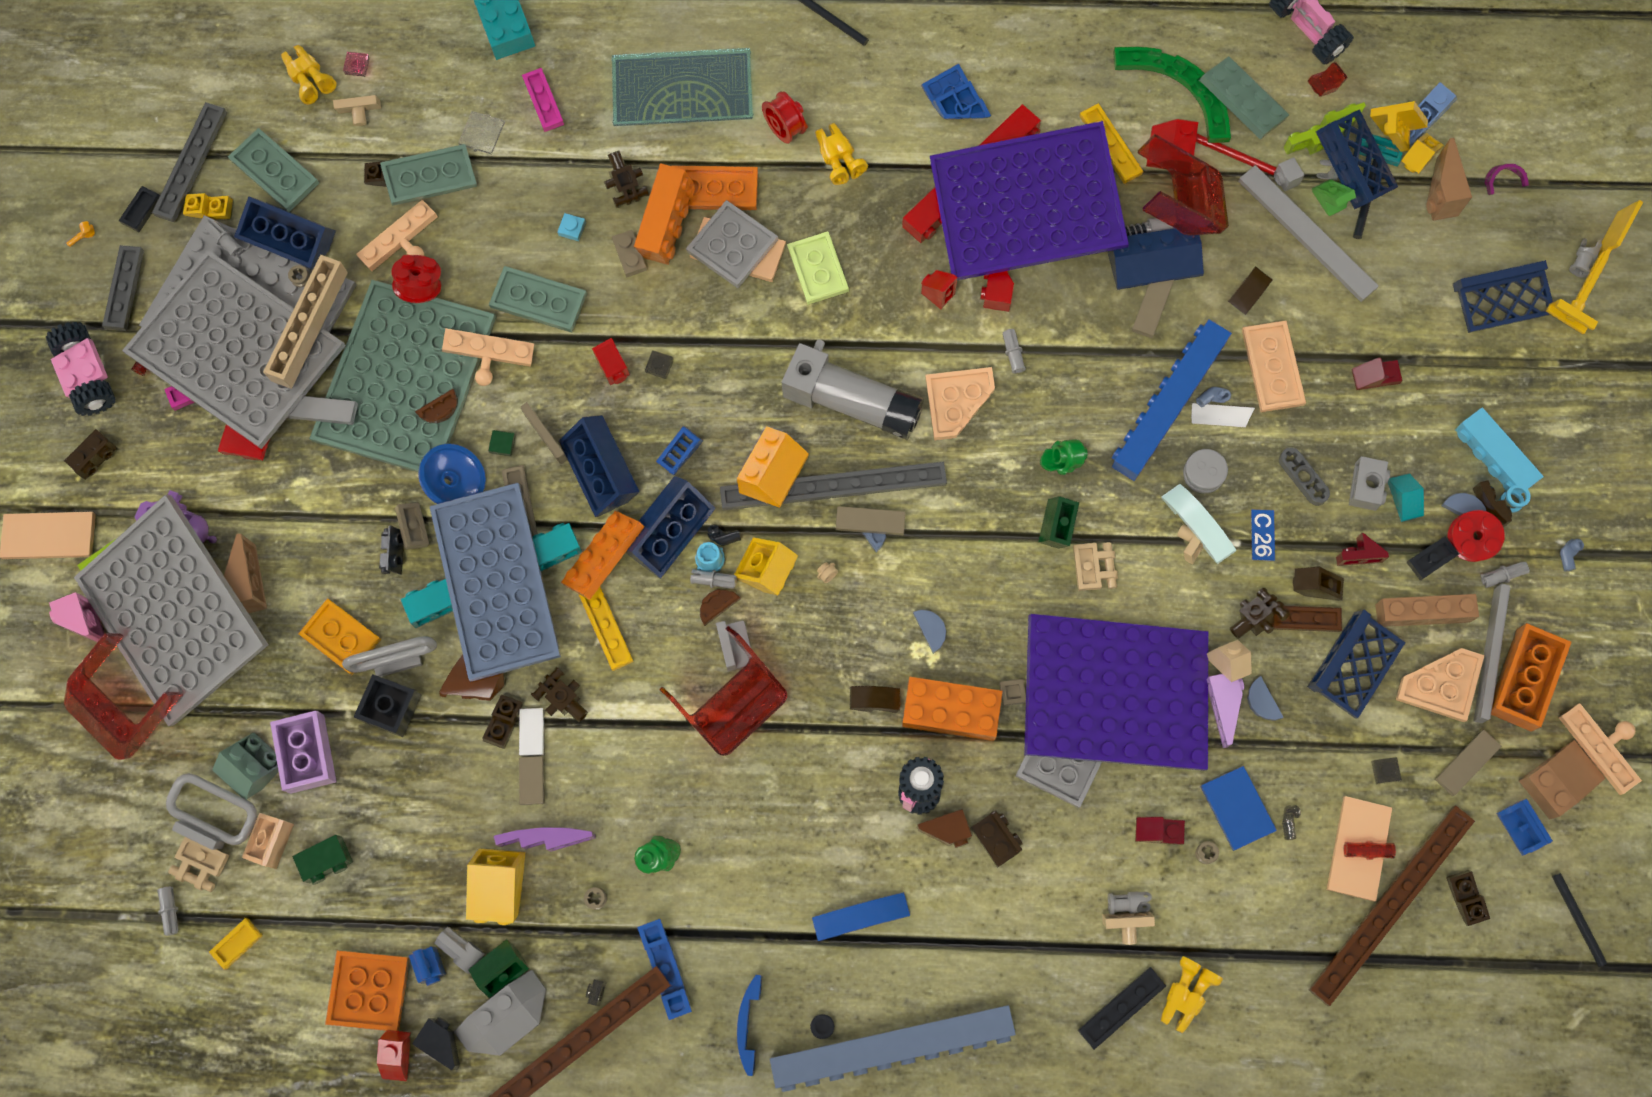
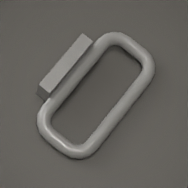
(392, 657)
(201, 831)

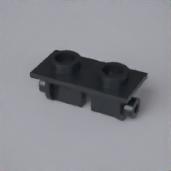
(393, 543)

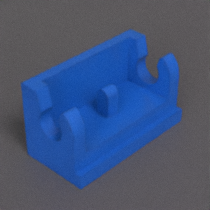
(1524, 827)

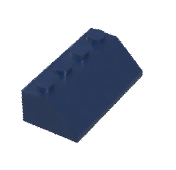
(283, 232)
(1157, 258)
(598, 465)
(669, 526)

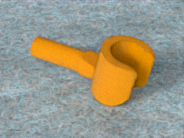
(87, 231)

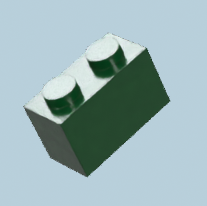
(1058, 522)
(322, 859)
(498, 968)

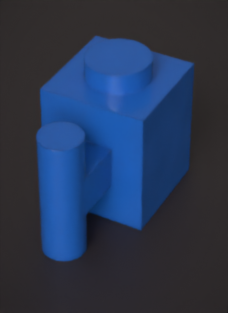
(427, 965)

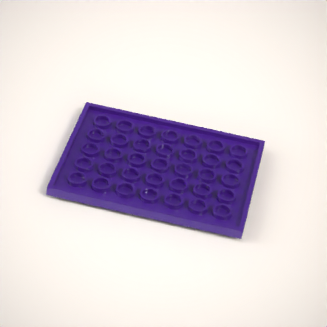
(1028, 201)
(1116, 693)

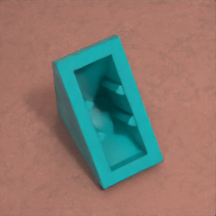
(1407, 496)

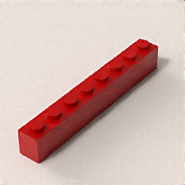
(925, 216)

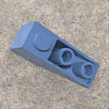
(1433, 107)

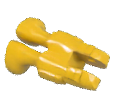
(301, 69)
(836, 148)
(1188, 1001)

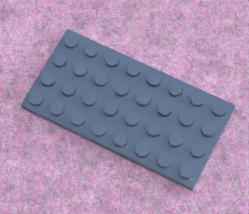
(494, 582)

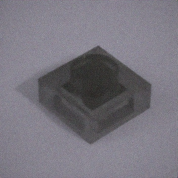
(659, 364)
(1386, 770)
(595, 992)

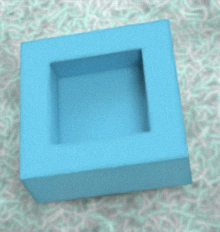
(571, 227)

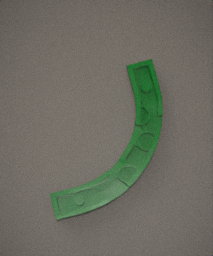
(1186, 74)

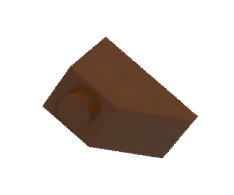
(948, 829)

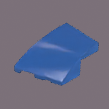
(955, 96)

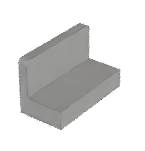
(733, 654)

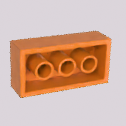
(664, 214)
(1529, 677)
(952, 708)

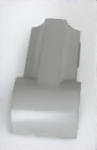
(463, 952)

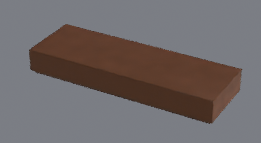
(1310, 619)

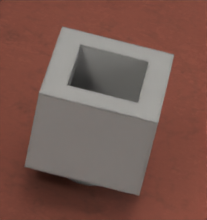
(1288, 174)

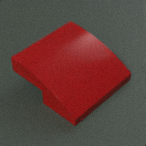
(235, 444)

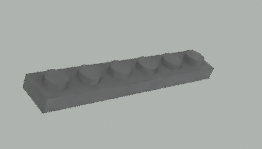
(189, 162)

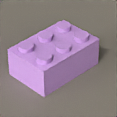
(303, 752)

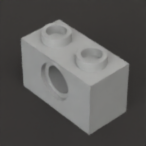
(1363, 495)

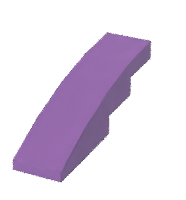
(552, 837)

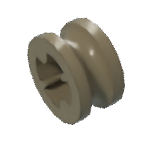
(294, 271)
(1200, 855)
(593, 905)

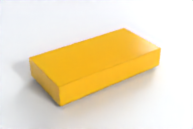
(235, 943)

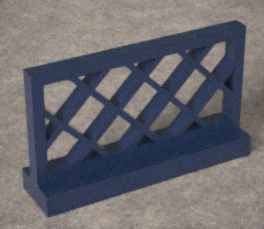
(1347, 164)
(1496, 280)
(1338, 654)

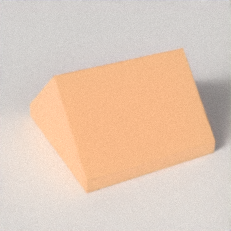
(267, 841)

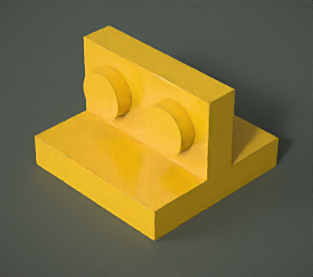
(1398, 121)

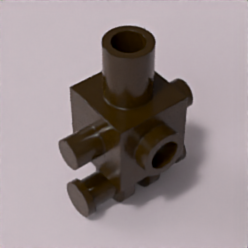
(624, 178)
(1259, 614)
(560, 696)

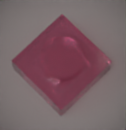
(356, 64)

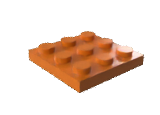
(367, 991)

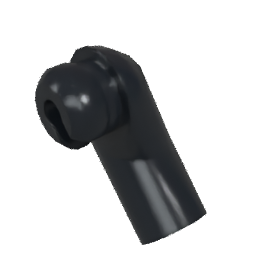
(722, 538)

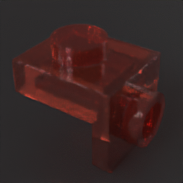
(1328, 81)

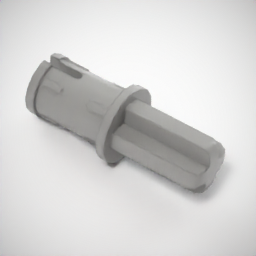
(223, 238)
(1013, 351)
(1504, 574)
(713, 579)
(168, 910)

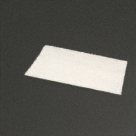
(1221, 415)

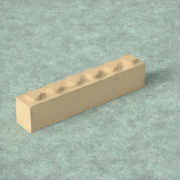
(305, 321)

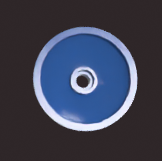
(457, 466)

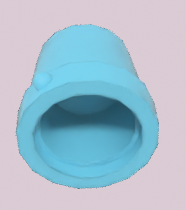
(709, 557)

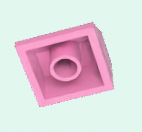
(77, 615)

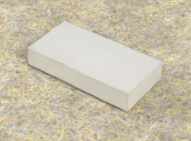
(531, 732)

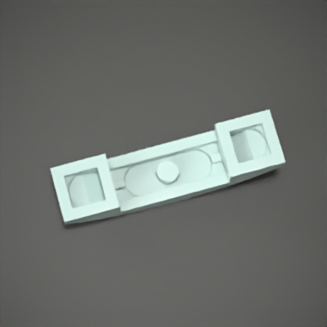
(1199, 522)

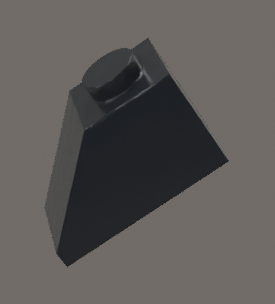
(438, 1042)

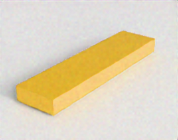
(1121, 156)
(607, 630)

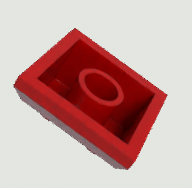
(1178, 132)

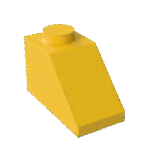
(1421, 153)

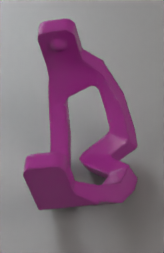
(1490, 176)

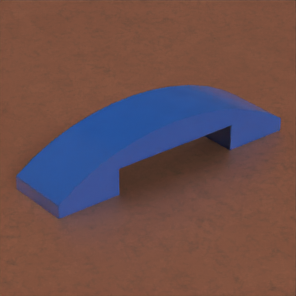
(860, 916)
(661, 955)
(747, 1056)

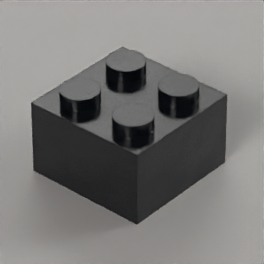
(387, 705)

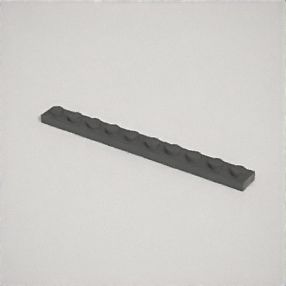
(847, 484)

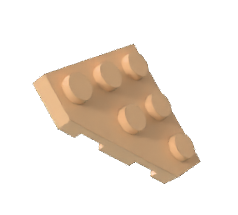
(956, 399)
(1444, 685)

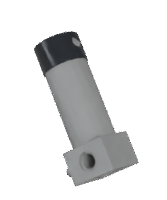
(815, 380)

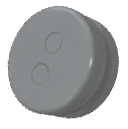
(1205, 471)

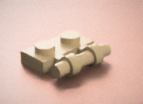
(1087, 566)
(201, 857)

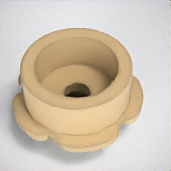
(827, 572)

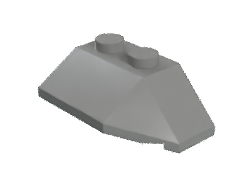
(504, 1017)

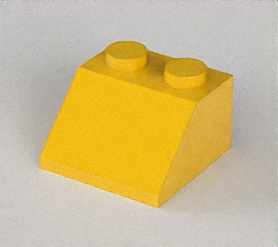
(766, 565)

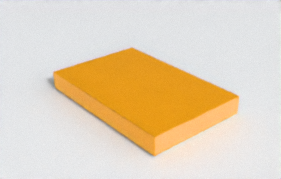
(338, 633)

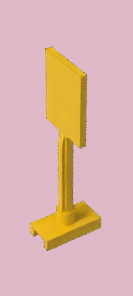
(1572, 313)

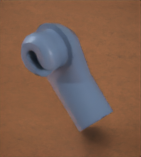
(1213, 394)
(1568, 551)

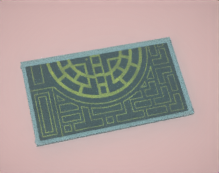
(681, 87)

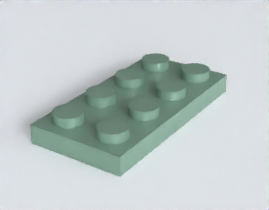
(1244, 97)
(273, 170)
(428, 174)
(538, 299)

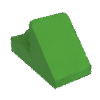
(1333, 196)

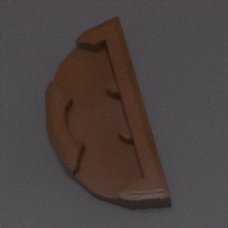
(440, 408)
(717, 603)

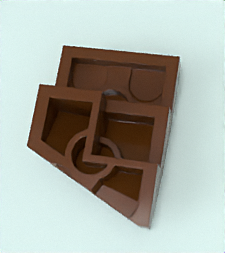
(459, 684)

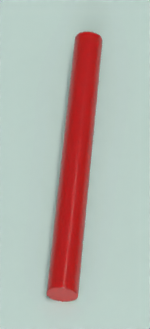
(1265, 167)

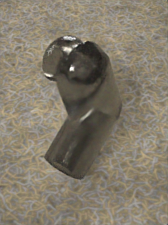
(1288, 824)

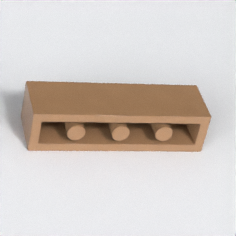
(1427, 610)

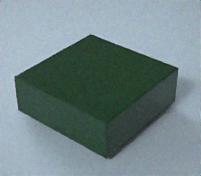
(501, 443)

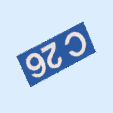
(1263, 535)

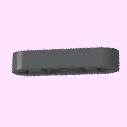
(1288, 468)

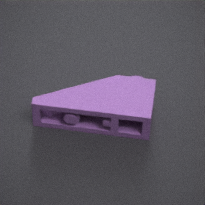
(1225, 702)

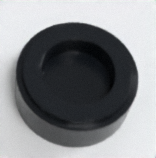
(822, 1026)

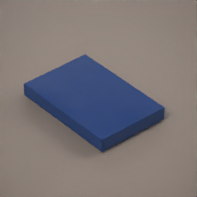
(1238, 808)

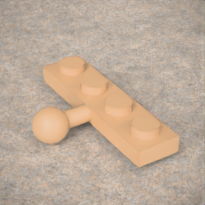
(398, 236)
(487, 349)
(1602, 748)

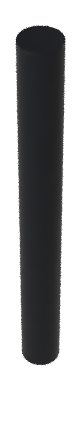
(835, 21)
(1363, 213)
(1579, 920)

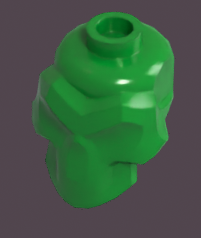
(1064, 456)
(657, 855)

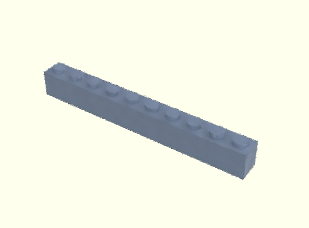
(892, 1046)

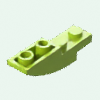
(1310, 140)

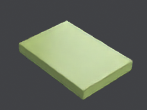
(818, 267)

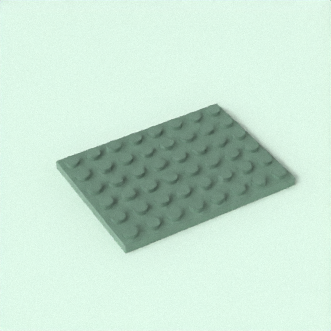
(396, 368)

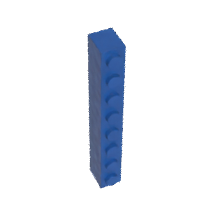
(1171, 400)

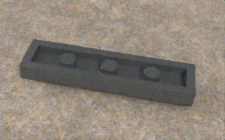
(123, 288)

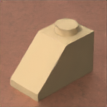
(1232, 660)

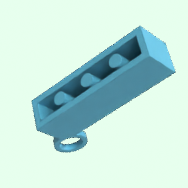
(1500, 456)

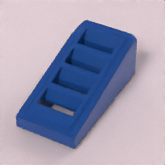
(684, 431)

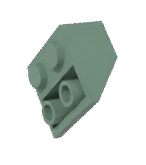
(247, 765)

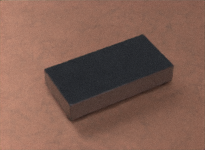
(139, 209)

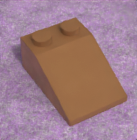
(1449, 185)
(245, 575)
(1562, 780)

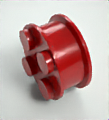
(784, 117)
(416, 278)
(1489, 533)

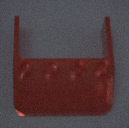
(1197, 188)
(738, 706)
(101, 715)

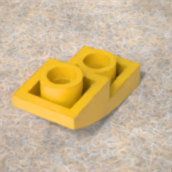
(213, 207)

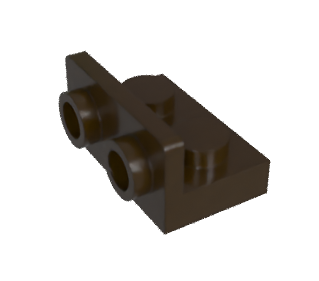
(90, 454)
(997, 838)

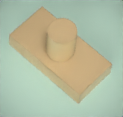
(358, 107)
(1194, 547)
(1128, 923)

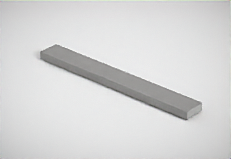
(1308, 233)

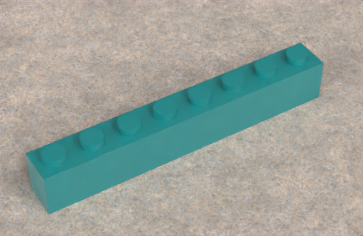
(435, 600)

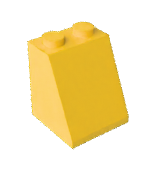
(494, 886)

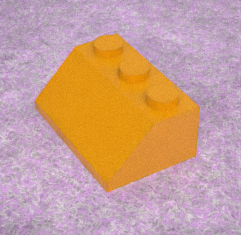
(772, 467)

